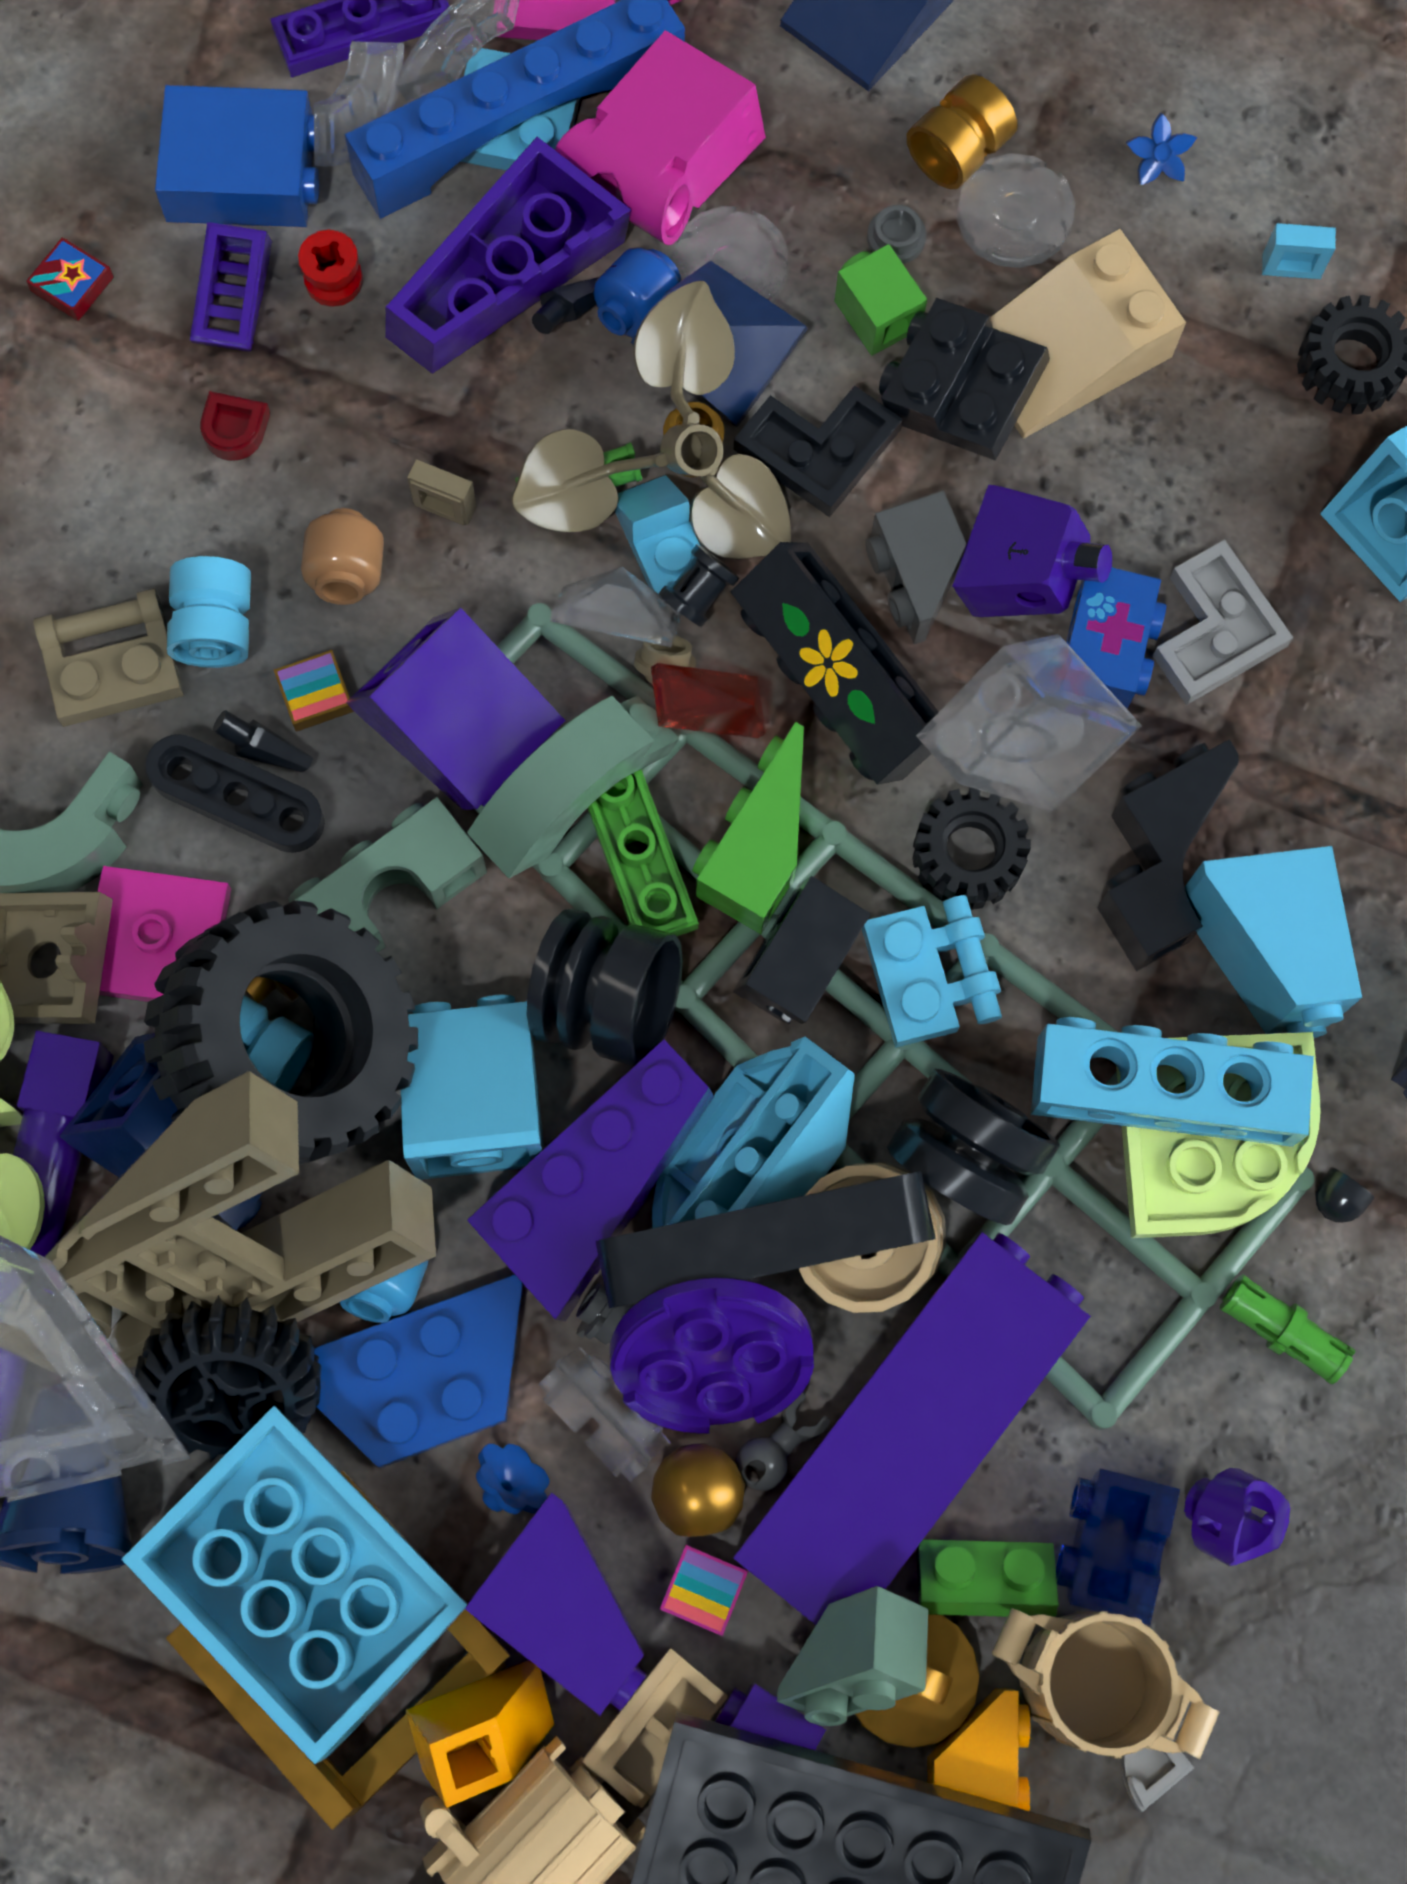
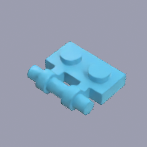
(911, 974)

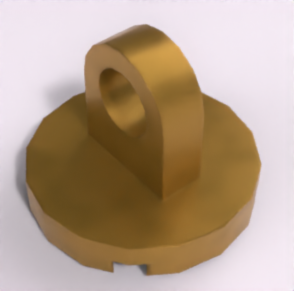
(948, 1697)

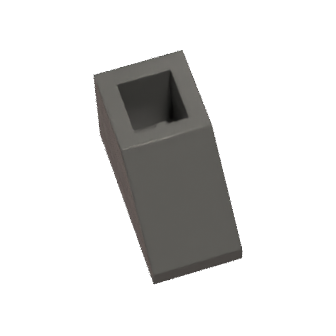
(920, 554)

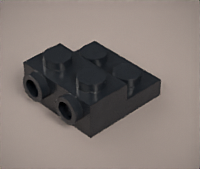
(962, 378)

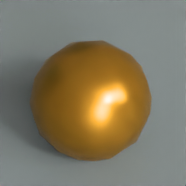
(697, 1491)

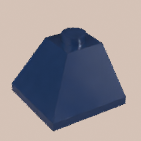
(761, 337)

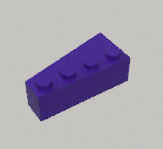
(517, 242)
(592, 1179)

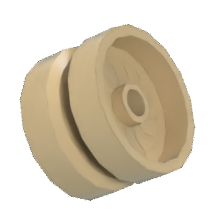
(883, 1277)

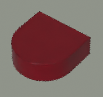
(233, 425)

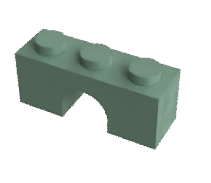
(421, 850)

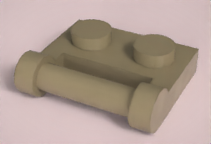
(110, 676)

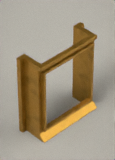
(322, 1784)

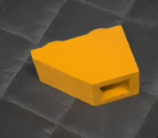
(481, 1732)
(984, 1752)

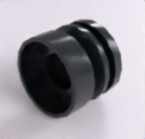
(604, 986)

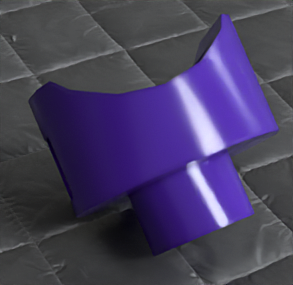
(1224, 1520)

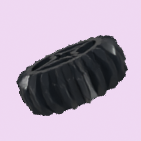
(238, 1372)

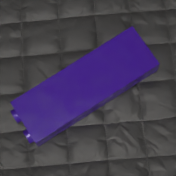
(915, 1430)

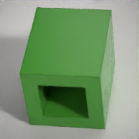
(878, 298)

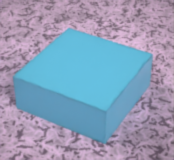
(1298, 251)

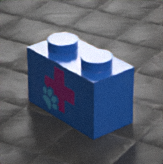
(1113, 629)

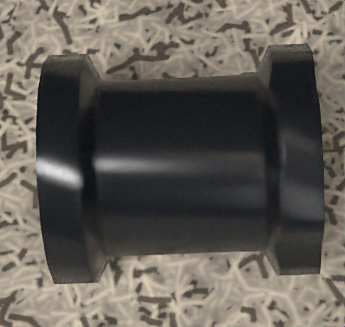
(699, 585)

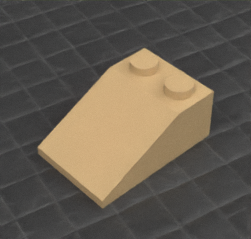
(1100, 324)

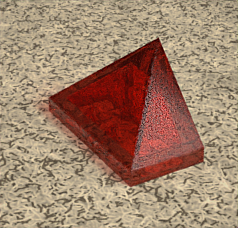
(707, 701)

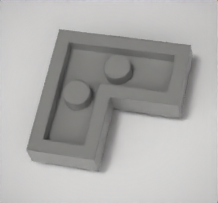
(1233, 628)

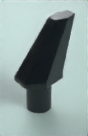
(564, 304)
(260, 743)

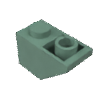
(859, 1658)

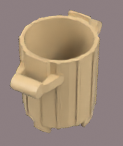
(1104, 1684)
(537, 1830)

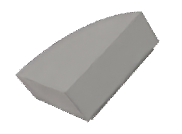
(1152, 1774)

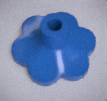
(511, 1479)

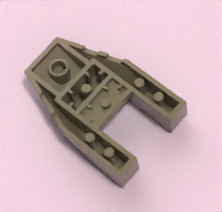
(157, 1247)

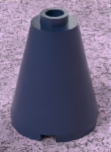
(71, 1527)

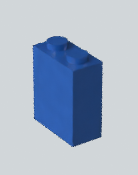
(236, 156)

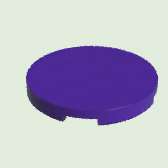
(711, 1354)

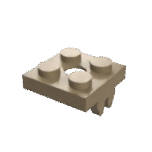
(79, 928)

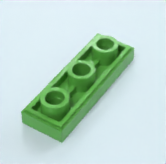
(648, 881)

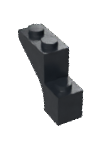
(1159, 821)

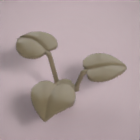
(691, 349)

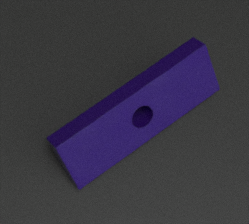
(324, 31)

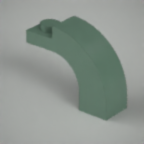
(564, 778)
(75, 843)

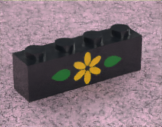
(837, 660)

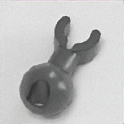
(770, 1454)

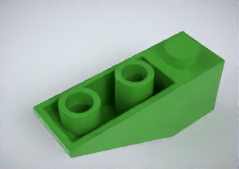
(758, 854)

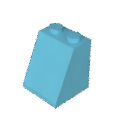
(1373, 513)
(1280, 936)
(471, 1090)

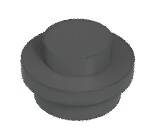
(900, 229)

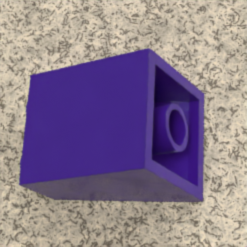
(457, 709)
(561, 1611)

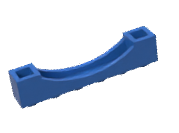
(418, 143)

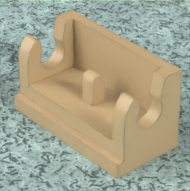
(636, 1740)

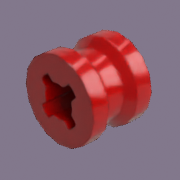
(336, 283)

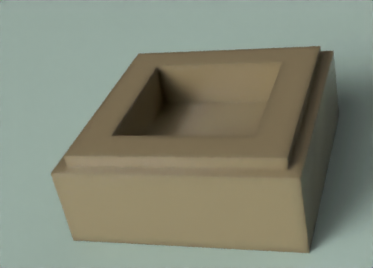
(442, 493)

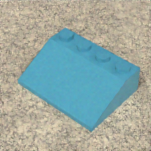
(295, 1585)

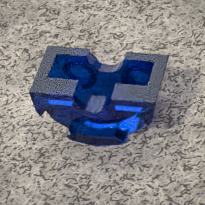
(1117, 1544)

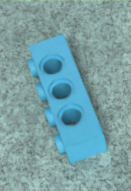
(1276, 1077)

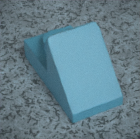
(657, 530)

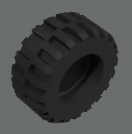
(339, 979)

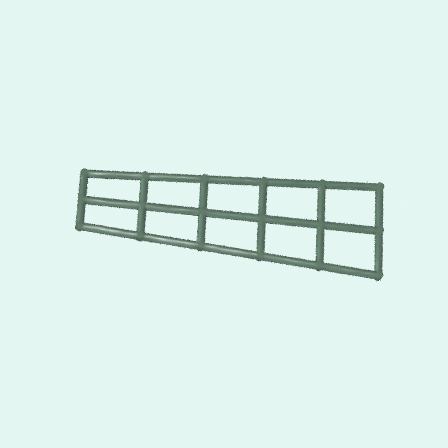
(833, 838)

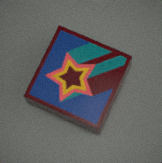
(70, 279)

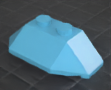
(762, 1136)

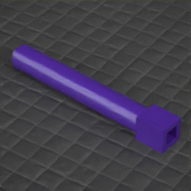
(54, 1088)

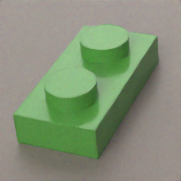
(986, 1578)

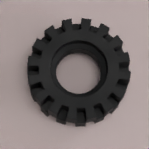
(1338, 380)
(981, 813)

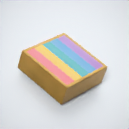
(313, 690)

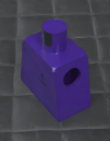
(1026, 556)

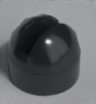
(1341, 1197)

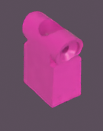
(668, 135)

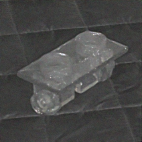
(585, 1389)

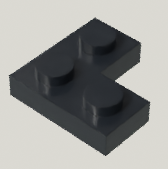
(824, 461)

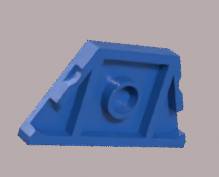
(424, 1374)

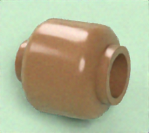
(342, 556)

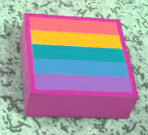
(704, 1590)

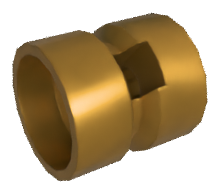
(962, 131)

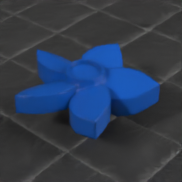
(1160, 151)

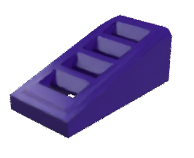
(237, 240)

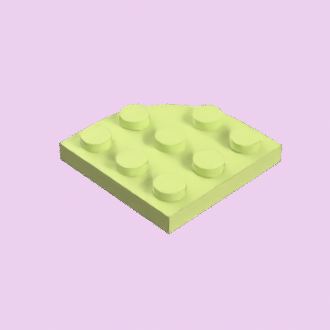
(1212, 1183)

